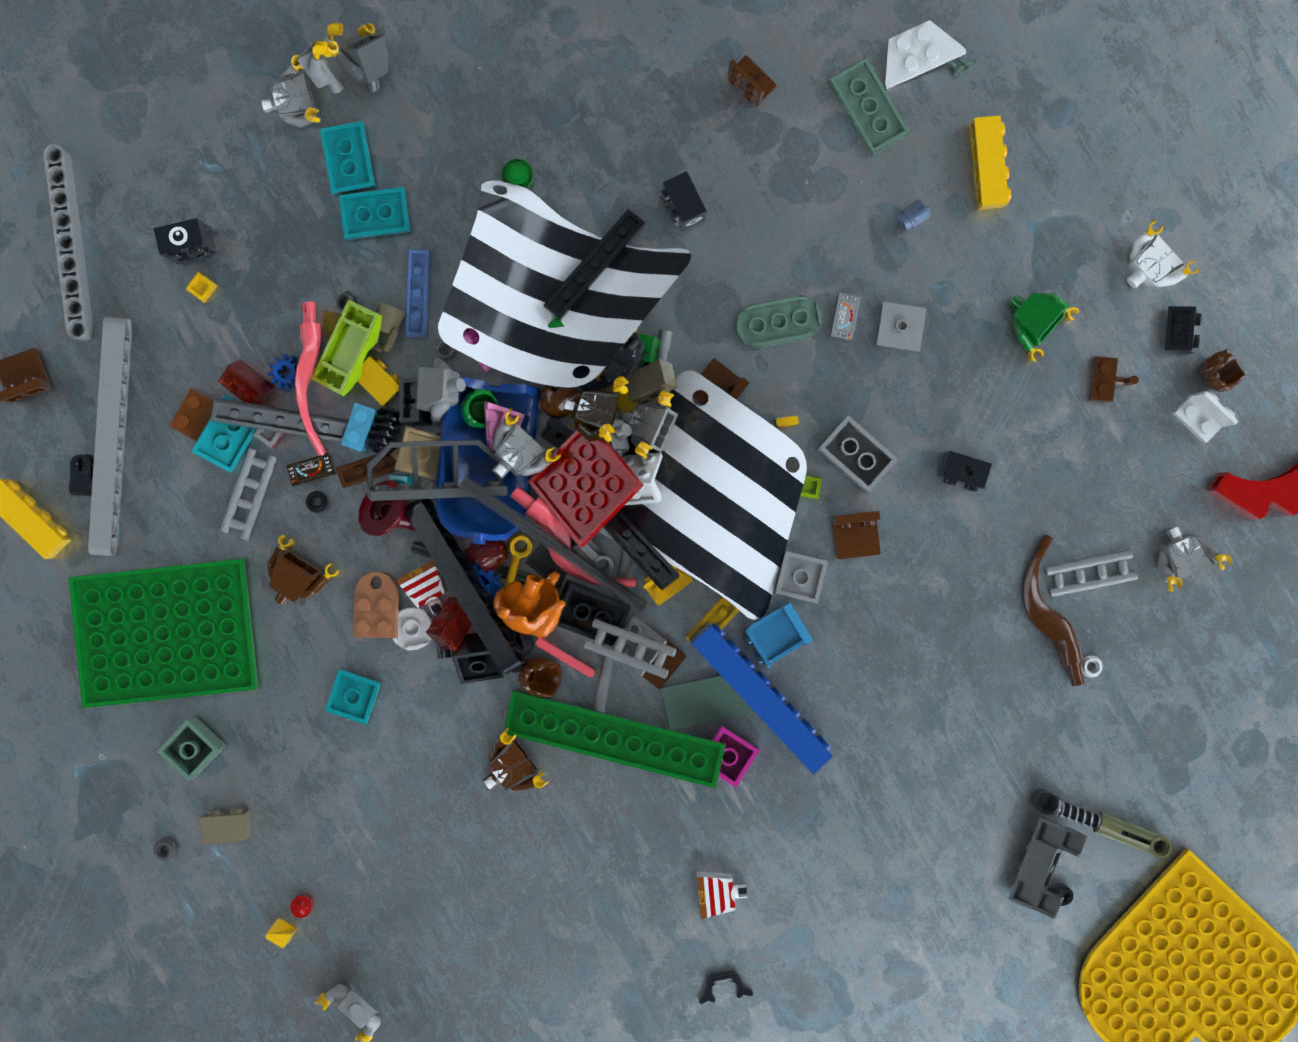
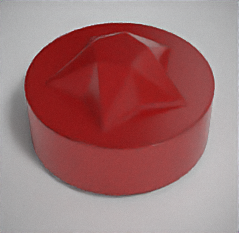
(301, 906)

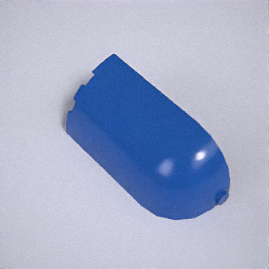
(466, 515)

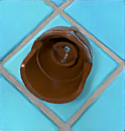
(553, 400)

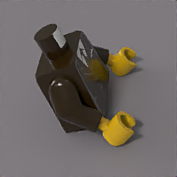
(597, 411)

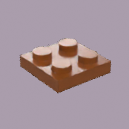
(193, 414)

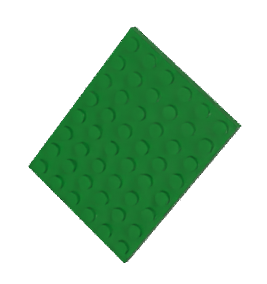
(163, 633)

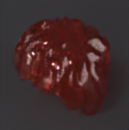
(488, 556)

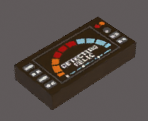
(310, 469)

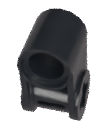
(80, 476)

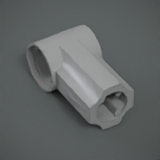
(593, 554)

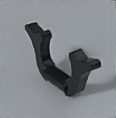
(724, 977)

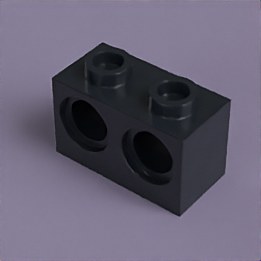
(408, 404)

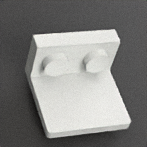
(1204, 415)
(646, 471)

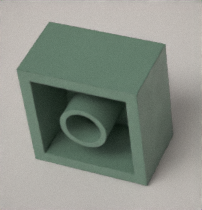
(191, 748)

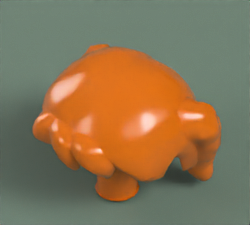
(531, 607)

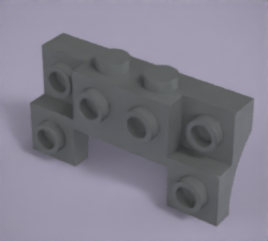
(1040, 864)

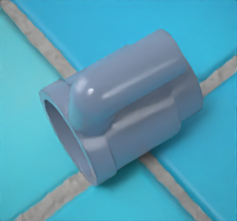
(913, 215)

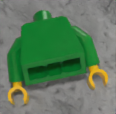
(1038, 318)

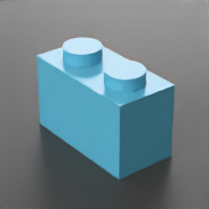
(359, 427)

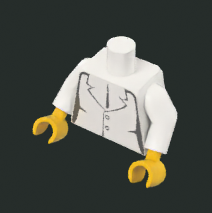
(1155, 261)

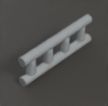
(242, 481)
(1099, 562)
(643, 643)

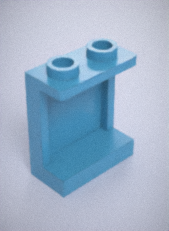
(777, 634)

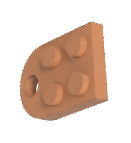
(376, 609)

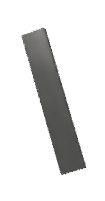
(276, 419)

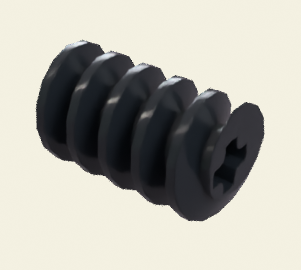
(383, 429)

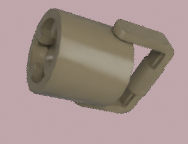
(390, 325)

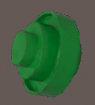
(518, 173)

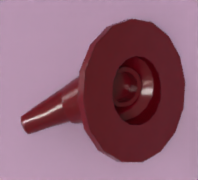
(382, 516)

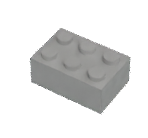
(857, 454)

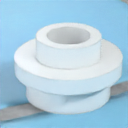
(1096, 669)

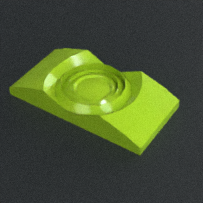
(347, 348)

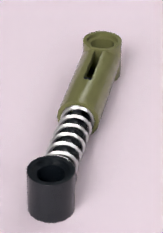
(1104, 824)

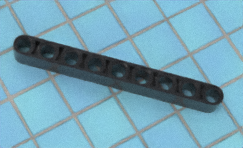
(465, 585)

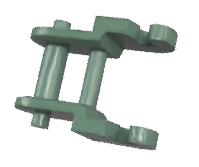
(964, 65)

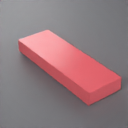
(565, 656)

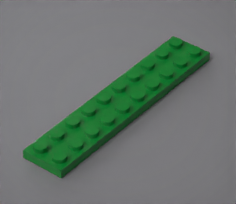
(615, 738)

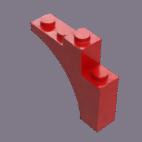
(1255, 497)

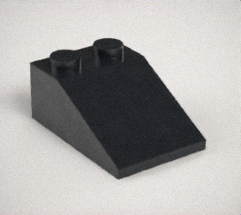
(586, 605)

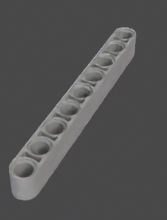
(62, 234)

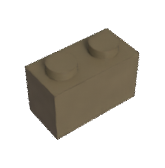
(651, 380)
(225, 826)

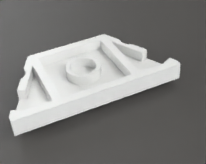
(919, 52)

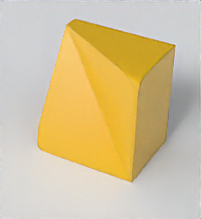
(280, 933)

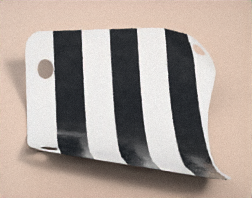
(517, 262)
(722, 496)

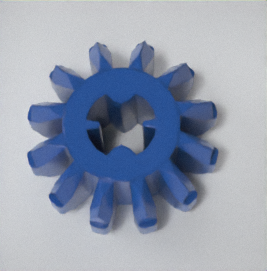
(280, 367)

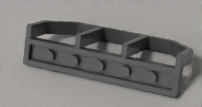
(428, 490)

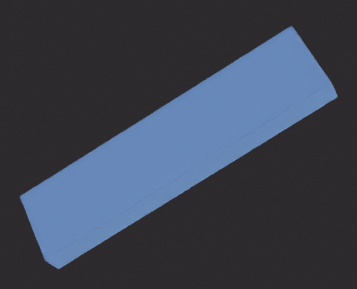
(417, 293)

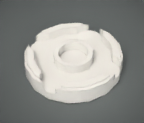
(412, 628)

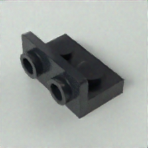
(1182, 329)
(556, 432)

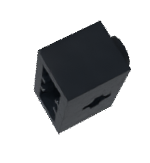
(977, 469)

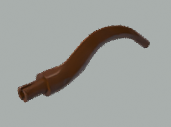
(1050, 622)

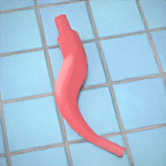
(310, 340)
(543, 517)

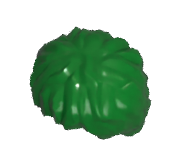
(473, 407)

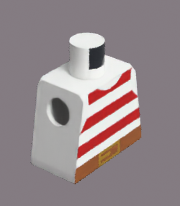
(424, 586)
(717, 893)

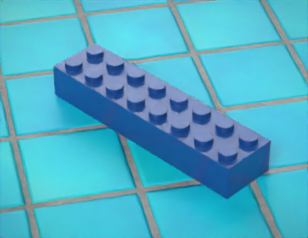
(763, 700)

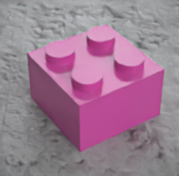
(737, 755)

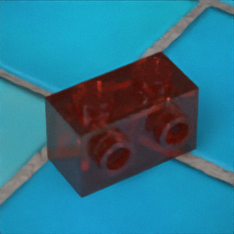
(246, 383)
(449, 625)

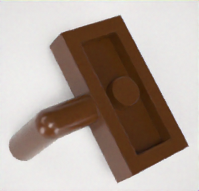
(1104, 379)

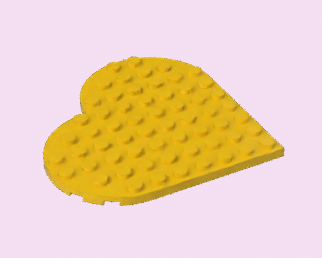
(1190, 966)

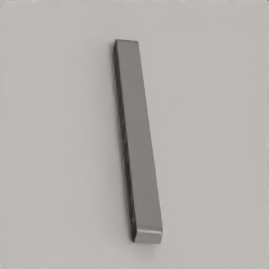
(110, 436)

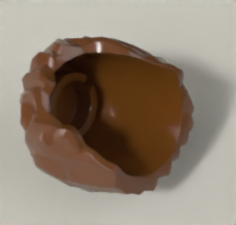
(1222, 371)
(540, 677)

